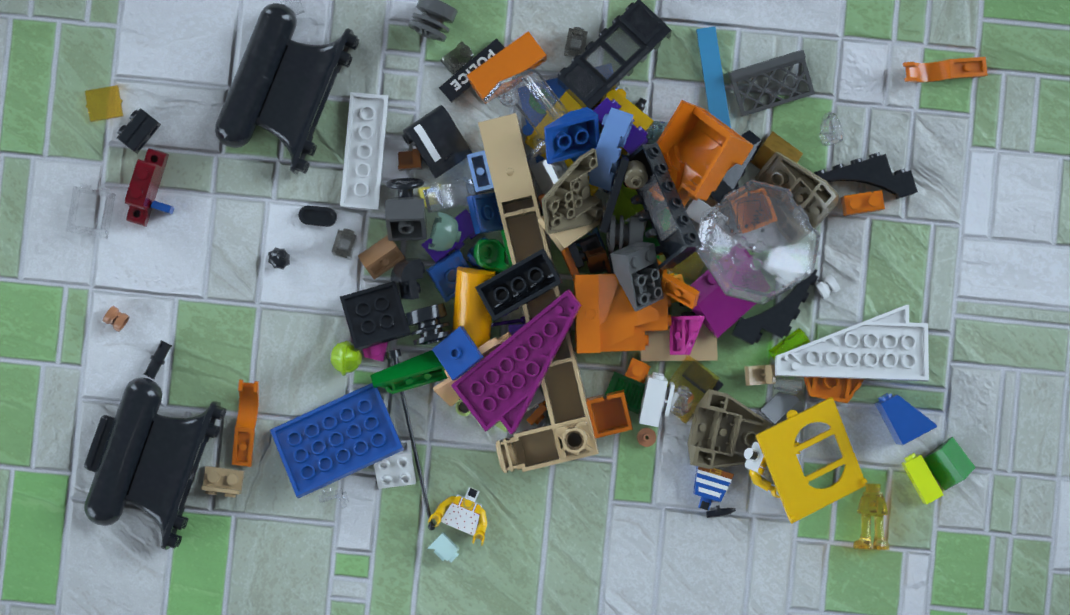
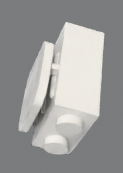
(655, 399)

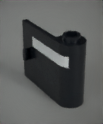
(437, 139)

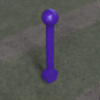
(522, 320)

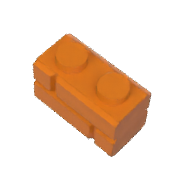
(862, 203)

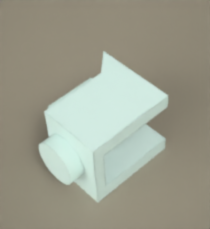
(444, 548)

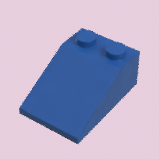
(571, 135)

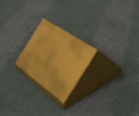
(773, 144)

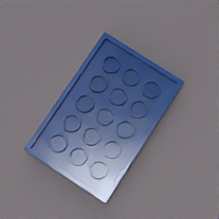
(336, 440)

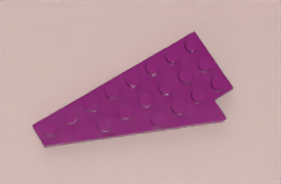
(510, 375)

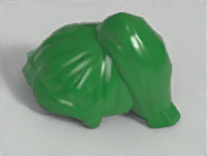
(490, 255)

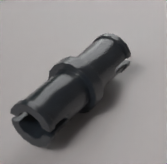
(157, 359)

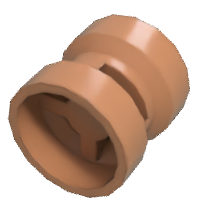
(116, 318)

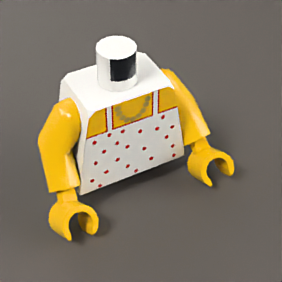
(758, 468)
(463, 514)

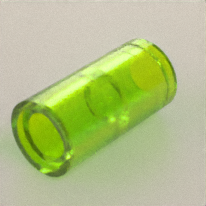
(791, 342)

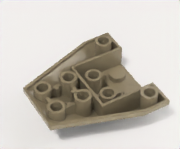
(569, 199)

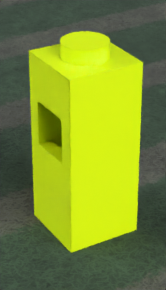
(921, 478)

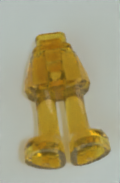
(872, 505)

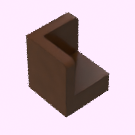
(409, 160)
(597, 260)

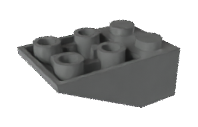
(638, 273)

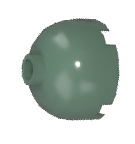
(444, 232)

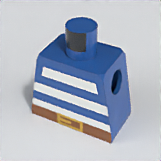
(711, 485)

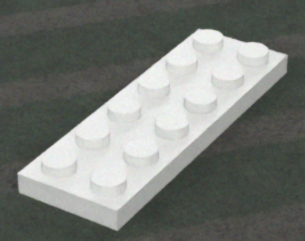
(364, 151)

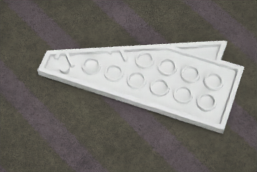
(873, 349)

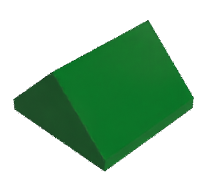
(949, 464)

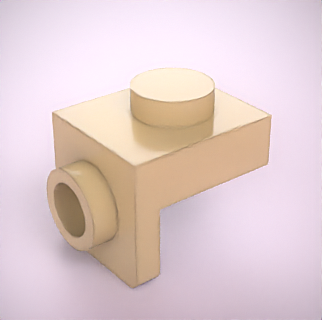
(760, 375)

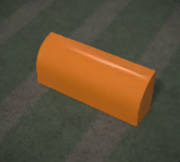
(512, 60)

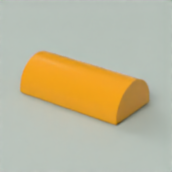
(468, 305)

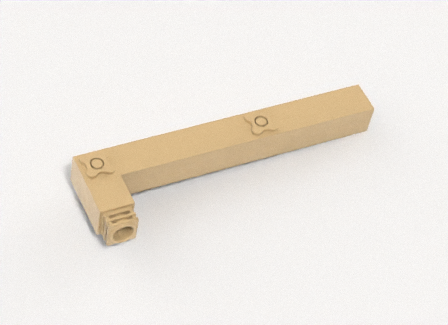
(571, 430)

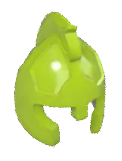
(345, 358)

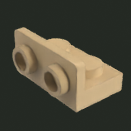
(222, 480)

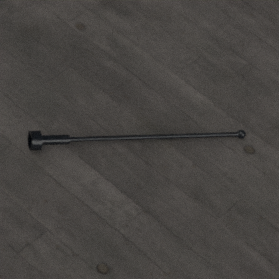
(393, 355)

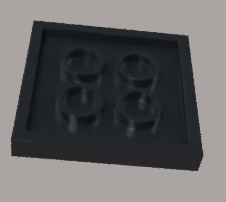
(375, 315)

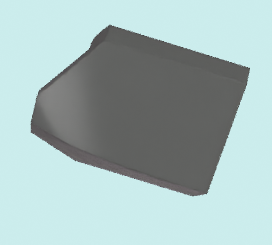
(779, 405)

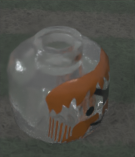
(681, 401)

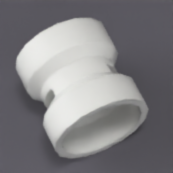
(827, 287)

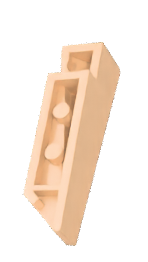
(445, 389)

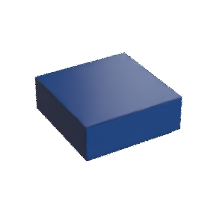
(162, 207)

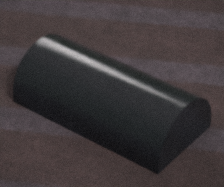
(519, 284)

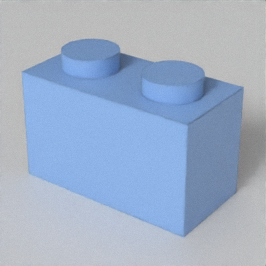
(480, 172)

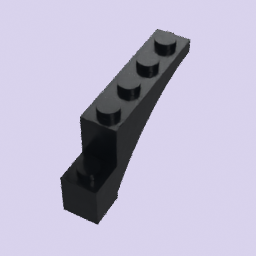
(873, 172)
(777, 318)

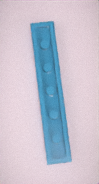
(713, 74)

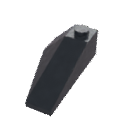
(734, 173)

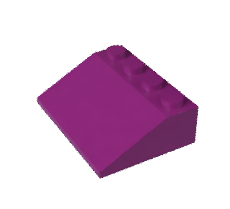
(717, 308)

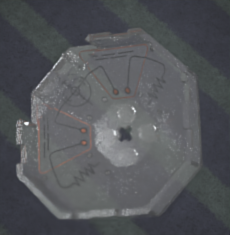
(775, 230)

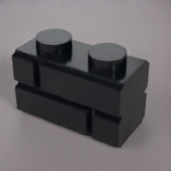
(138, 130)

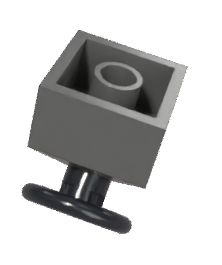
(406, 213)

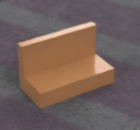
(381, 257)

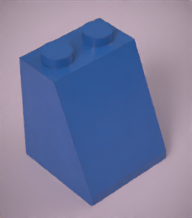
(902, 419)

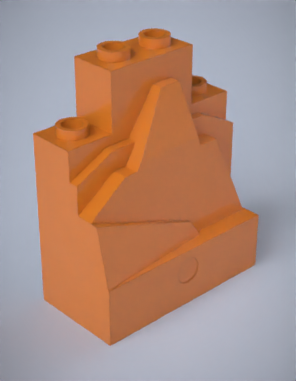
(700, 151)
(608, 319)

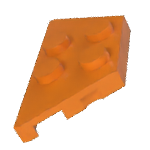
(839, 388)

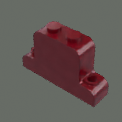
(145, 186)

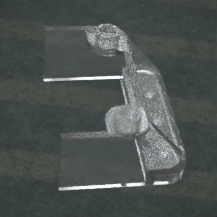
(533, 99)

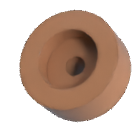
(646, 432)

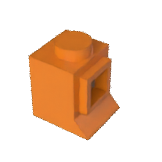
(637, 370)

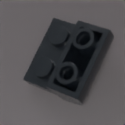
(406, 273)

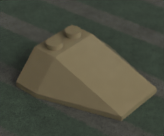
(808, 189)
(722, 431)

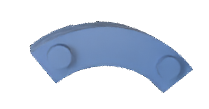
(613, 136)

